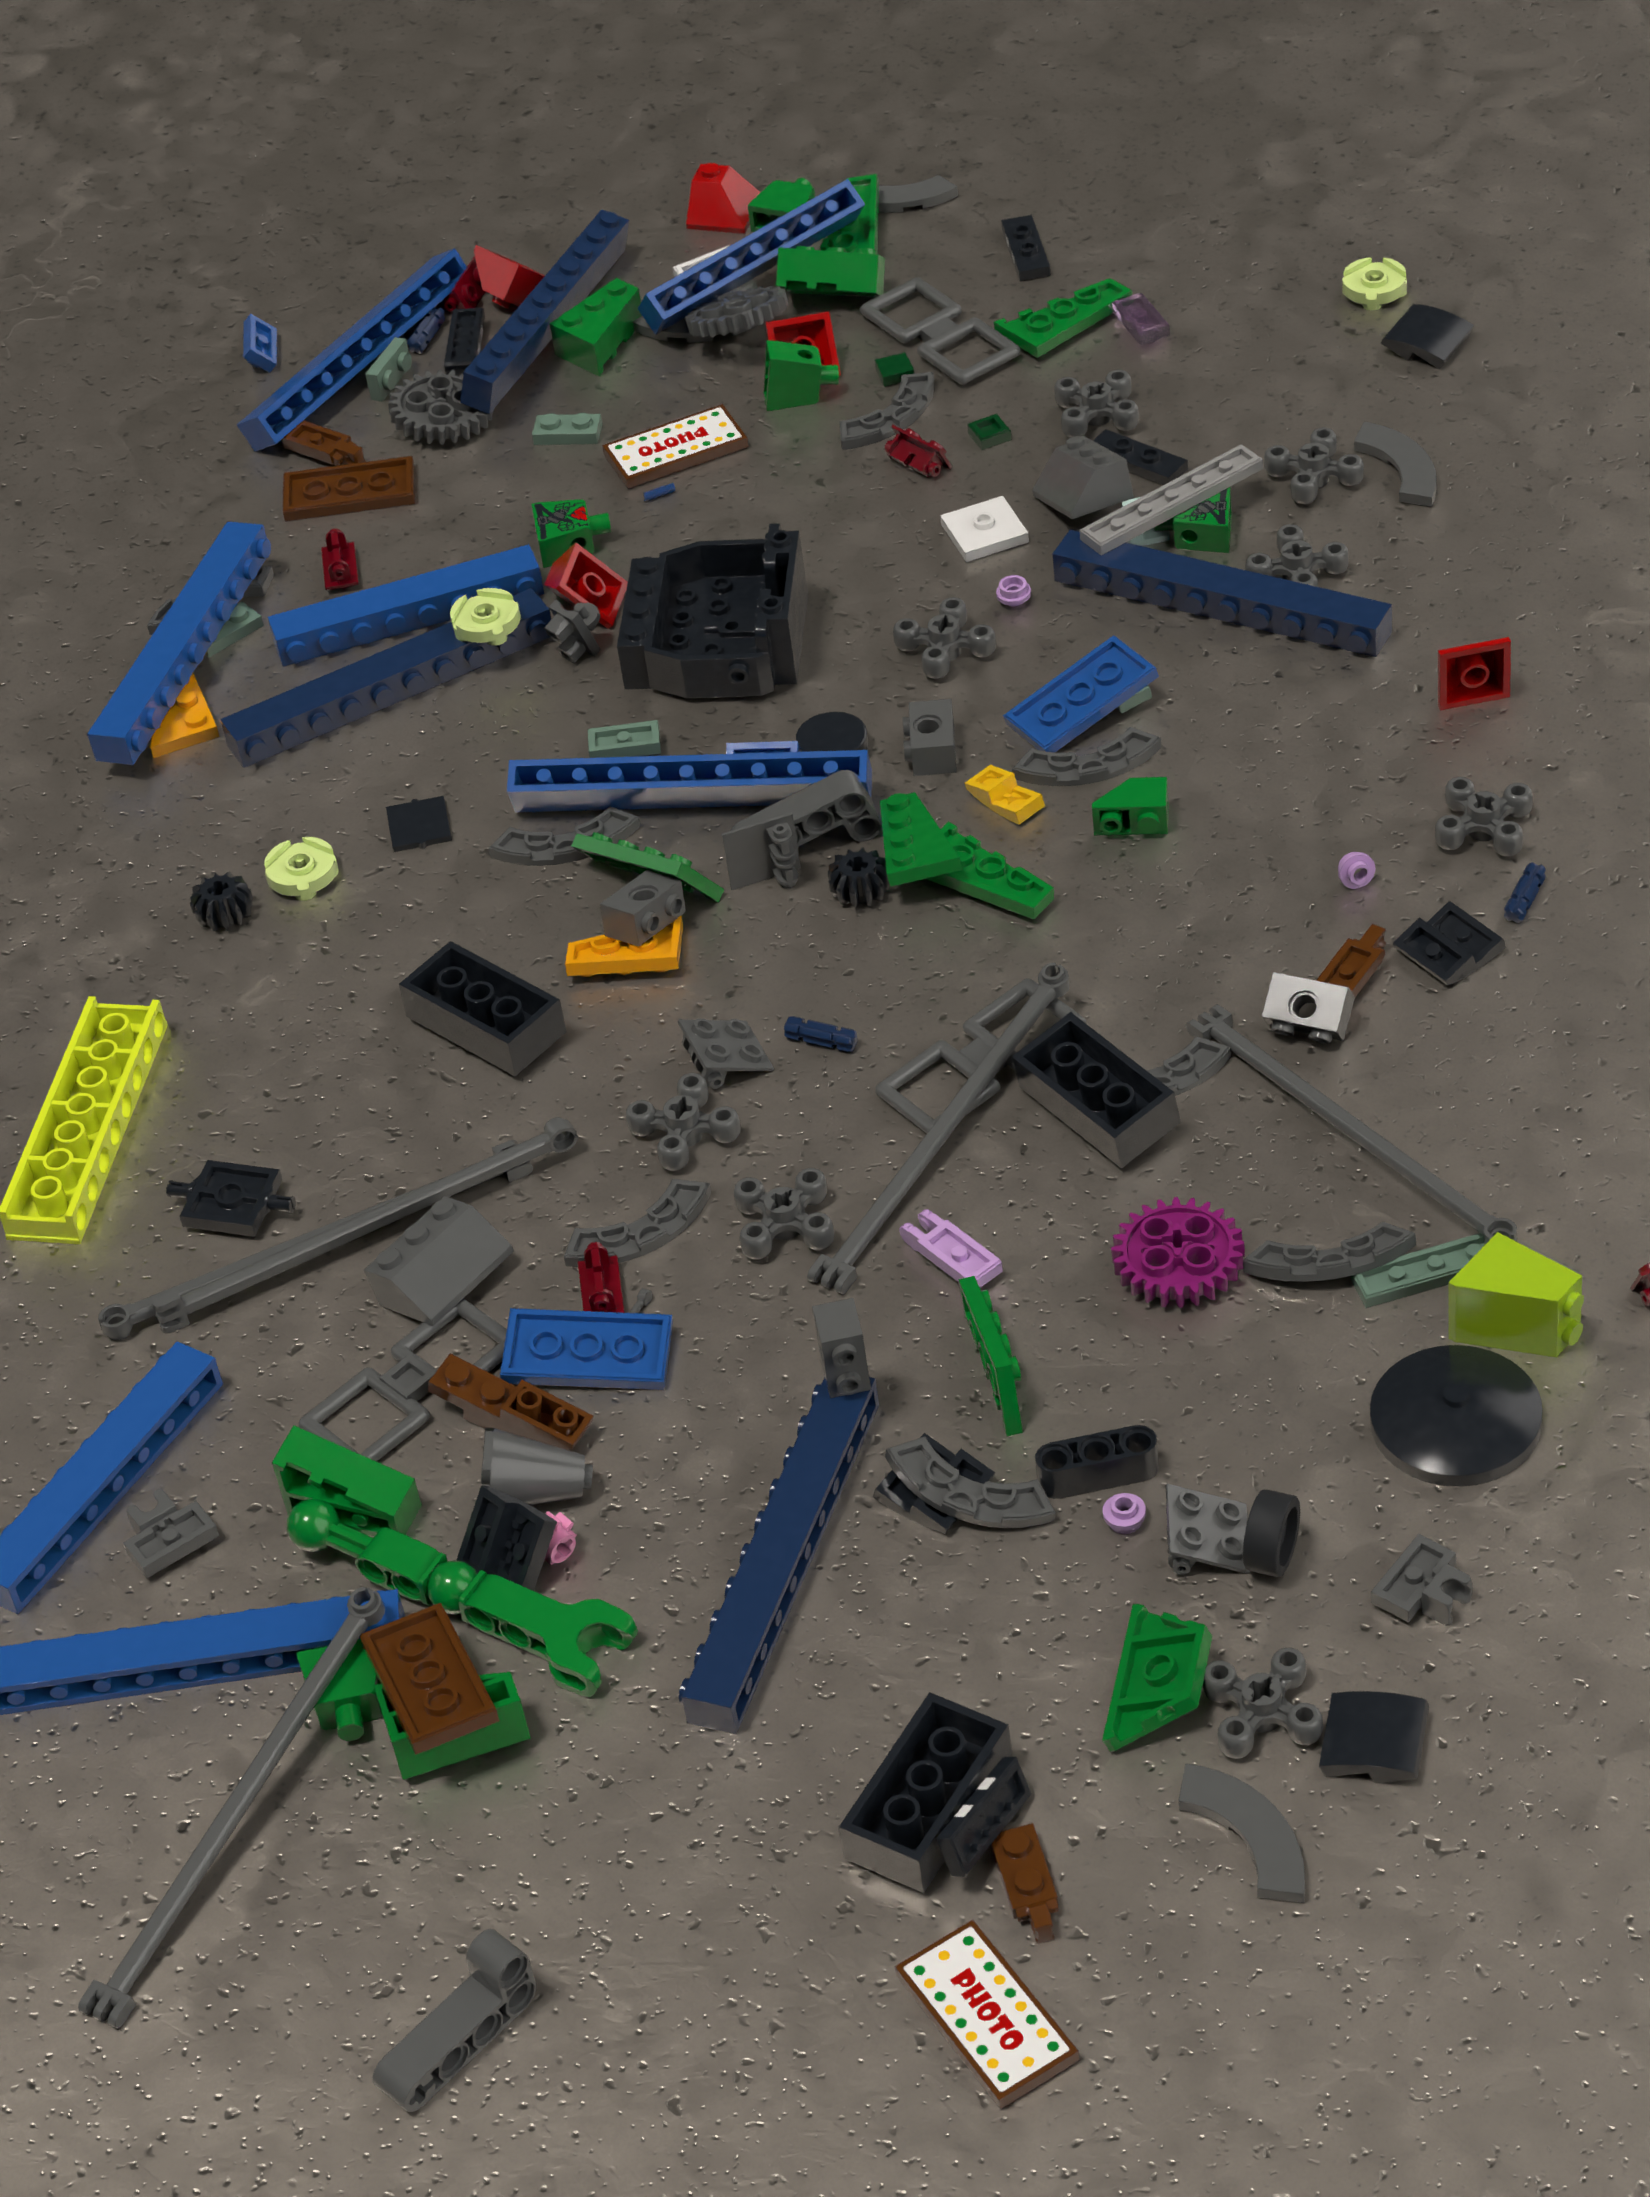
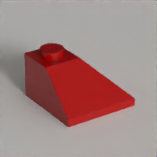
(719, 200)
(505, 278)
(807, 330)
(585, 579)
(1474, 673)

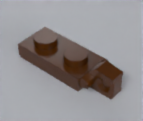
(323, 444)
(1356, 960)
(1026, 1879)

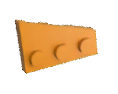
(185, 723)
(610, 956)

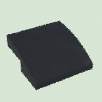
(1427, 333)
(1450, 944)
(902, 1500)
(506, 1538)
(1374, 1735)

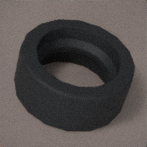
(1271, 1533)

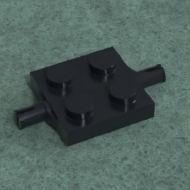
(230, 1197)

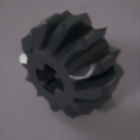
(858, 877)
(221, 901)

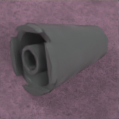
(532, 1469)

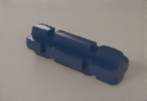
(426, 330)
(1524, 892)
(820, 1033)

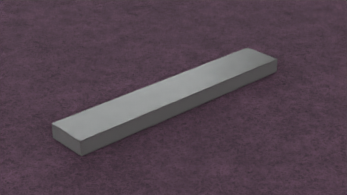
(1171, 499)

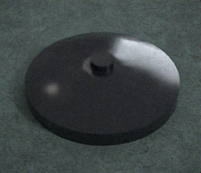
(1456, 1415)

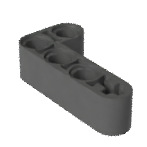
(825, 806)
(462, 2025)

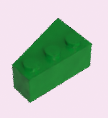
(830, 271)
(597, 326)
(357, 1487)
(507, 1731)

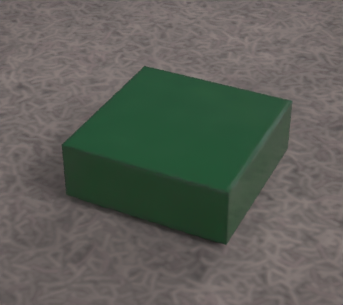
(892, 368)
(989, 431)

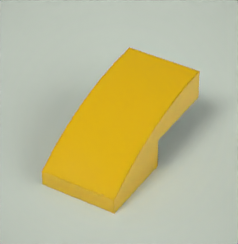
(1001, 794)

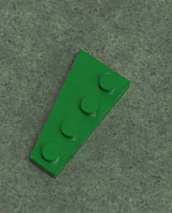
(864, 230)
(1062, 318)
(914, 841)
(629, 858)
(992, 879)
(994, 1352)

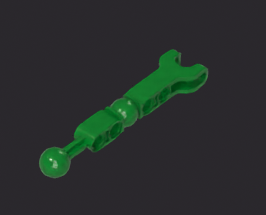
(488, 1602)

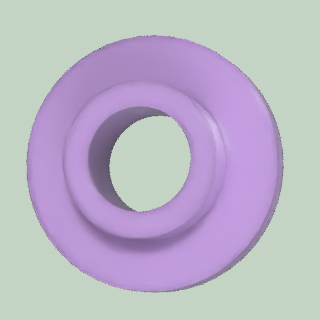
(1013, 590)
(1352, 862)
(1124, 1521)

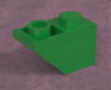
(1133, 808)

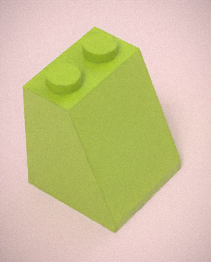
(1515, 1300)

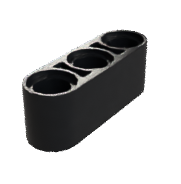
(1097, 1461)

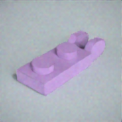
(951, 1249)

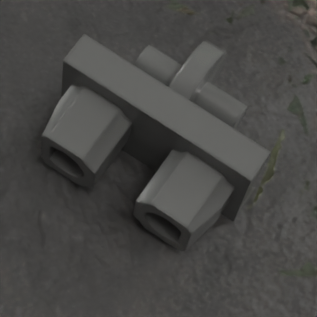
(573, 629)

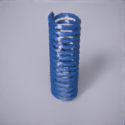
(656, 491)

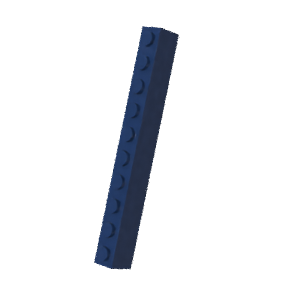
(528, 328)
(1227, 594)
(372, 685)
(776, 1559)

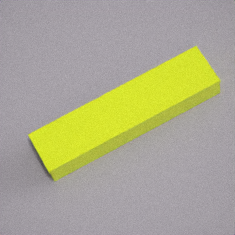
(82, 1122)

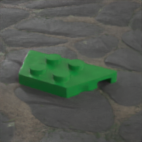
(1156, 1675)

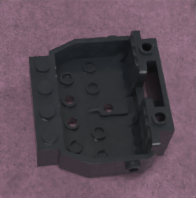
(716, 617)

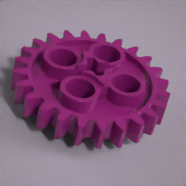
(1178, 1252)

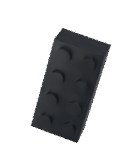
(483, 1008)
(1096, 1089)
(920, 1790)

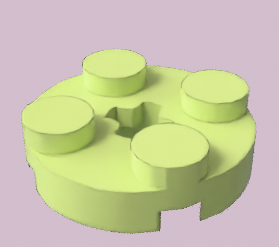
(1374, 282)
(471, 619)
(313, 871)

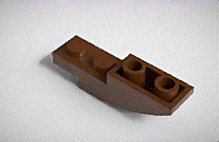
(500, 1405)

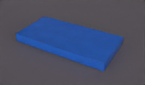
(1081, 695)
(587, 1349)

